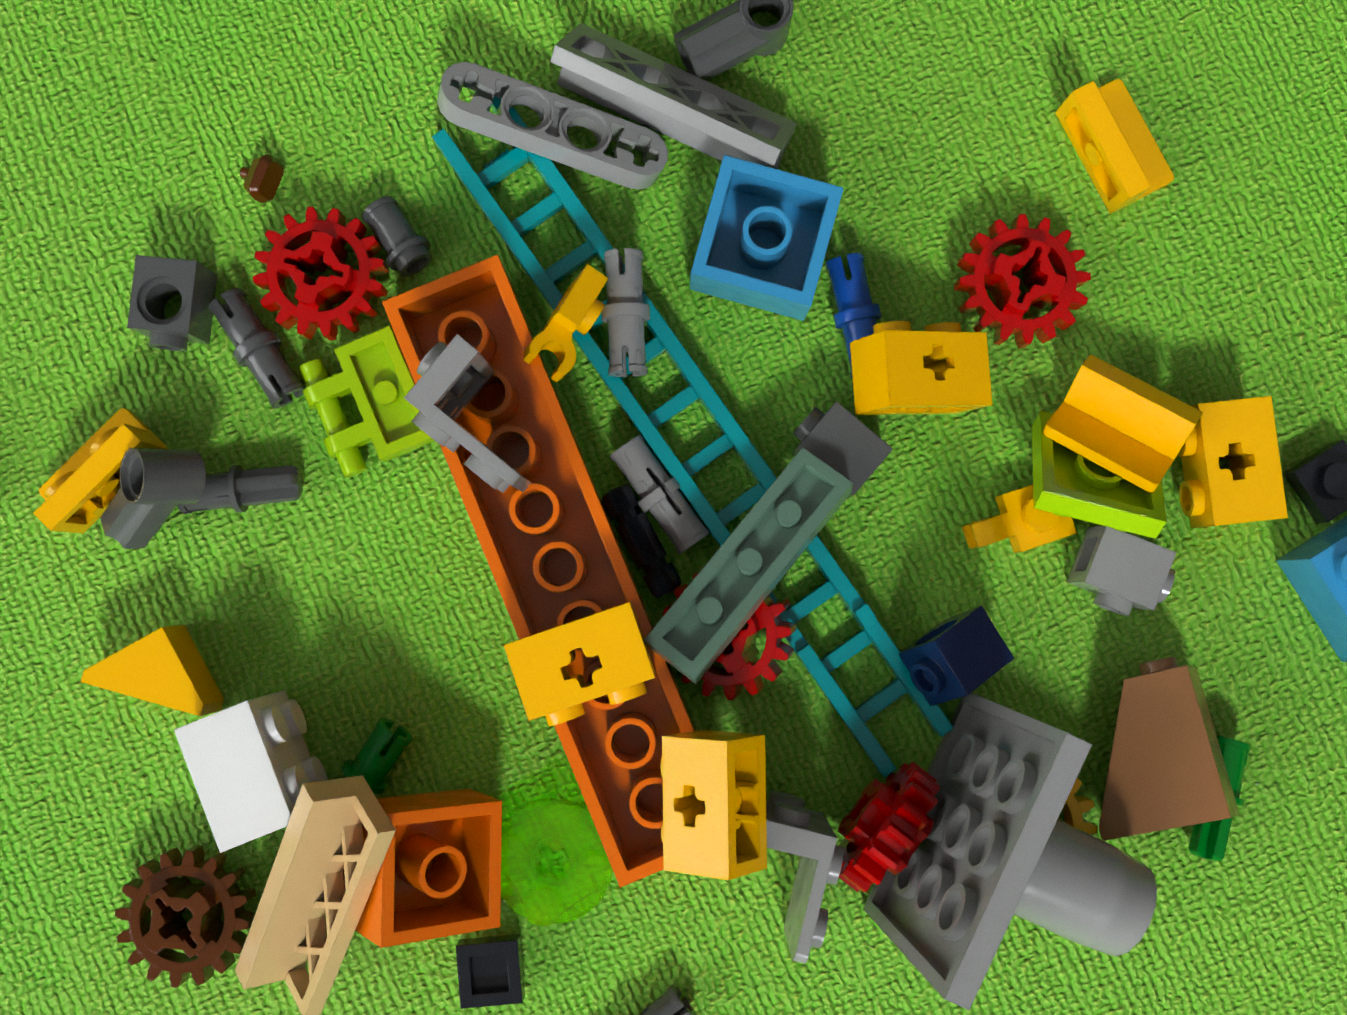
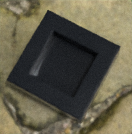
(1322, 481)
(490, 971)

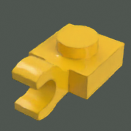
(575, 311)
(1019, 522)

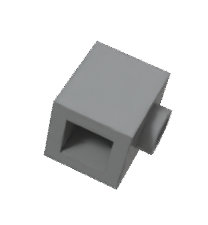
(1122, 570)

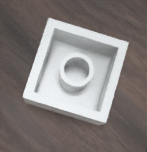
(249, 766)

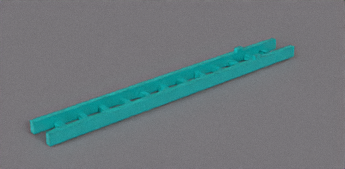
(734, 437)

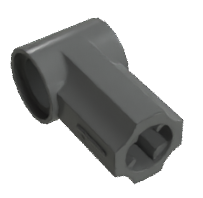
(732, 37)
(149, 492)

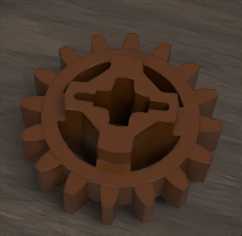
(205, 937)

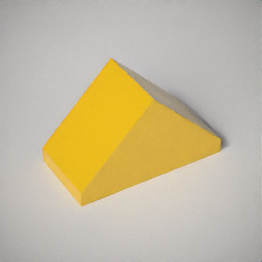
(160, 670)

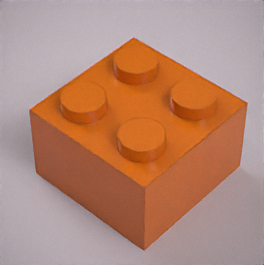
(438, 869)

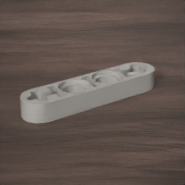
(556, 117)

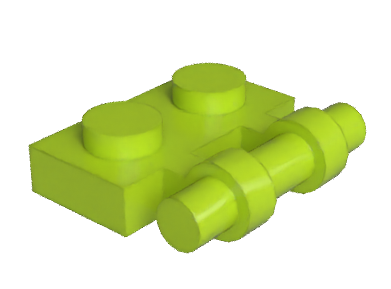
(379, 382)

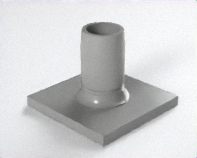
(1005, 855)

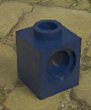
(956, 656)

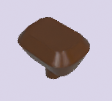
(262, 177)

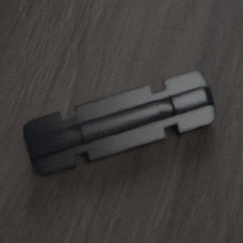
(641, 540)

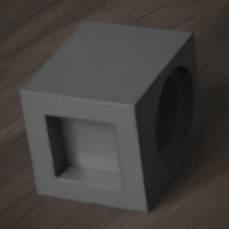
(154, 284)
(842, 443)

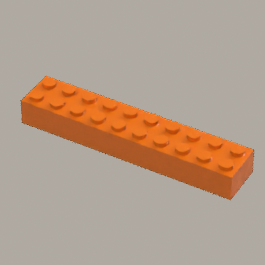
(551, 547)

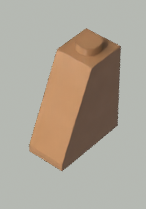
(1164, 756)

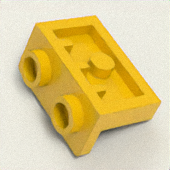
(91, 476)

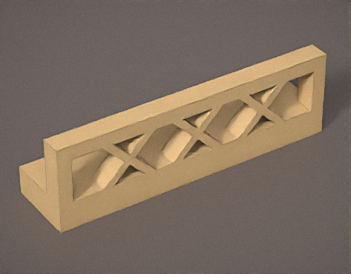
(309, 883)

